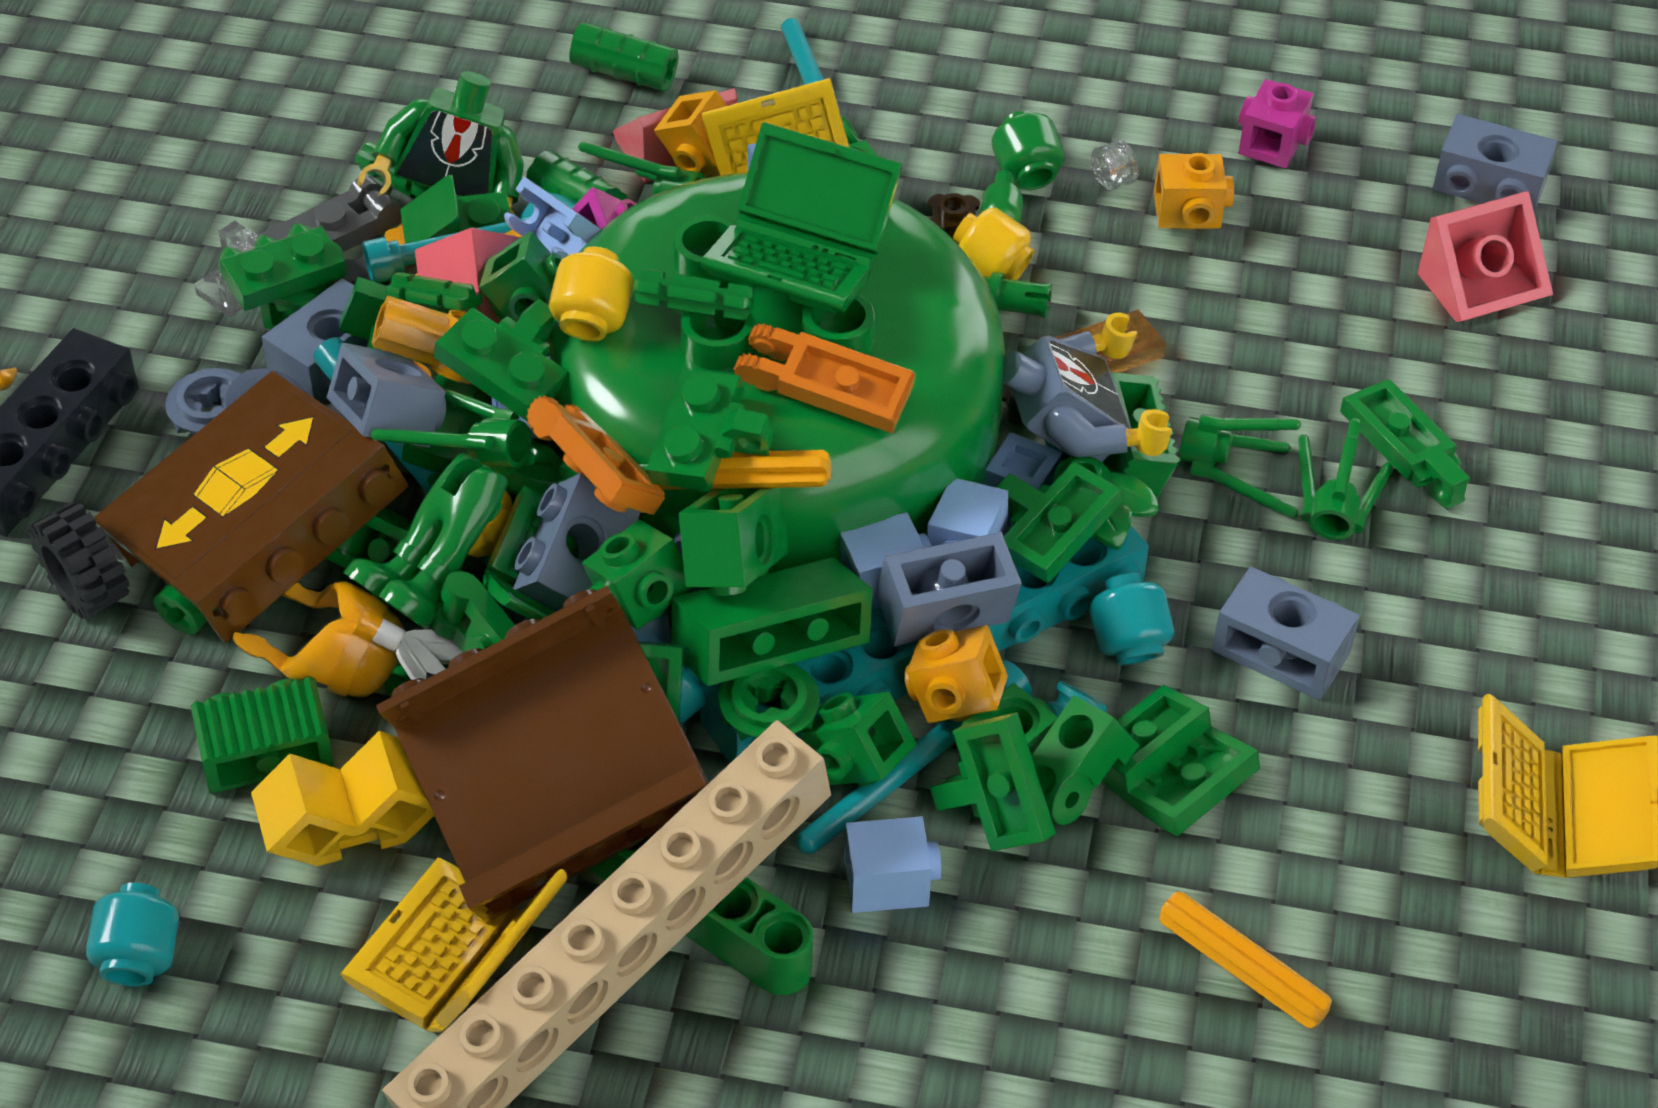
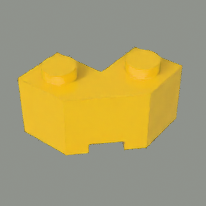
(317, 809)

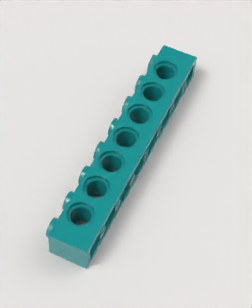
(882, 666)

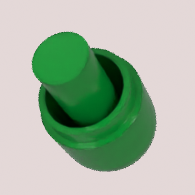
(1004, 196)

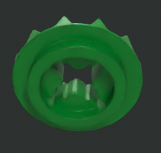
(797, 701)

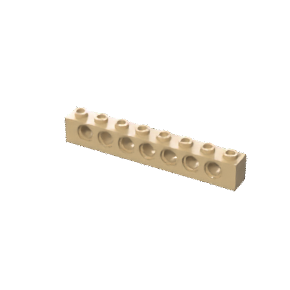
(619, 930)

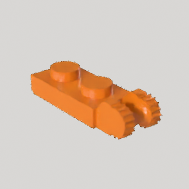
(827, 376)
(596, 456)

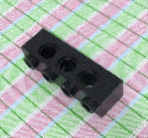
(57, 417)

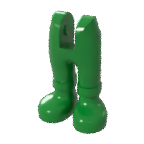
(437, 541)

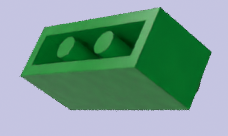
(773, 622)

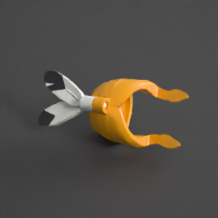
(358, 649)

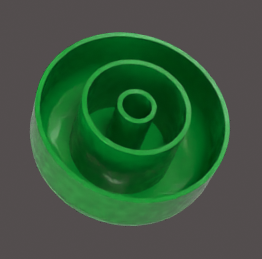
(917, 310)

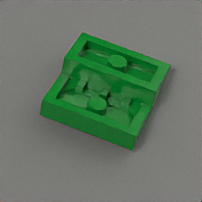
(1180, 761)

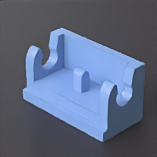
(552, 221)

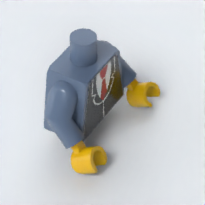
(1072, 398)

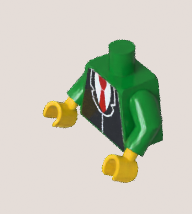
(451, 137)

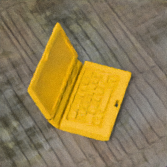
(803, 109)
(1568, 810)
(439, 949)

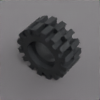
(79, 560)

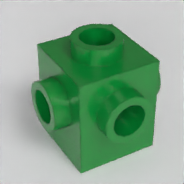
(519, 276)
(640, 570)
(859, 737)

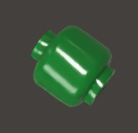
(1029, 149)

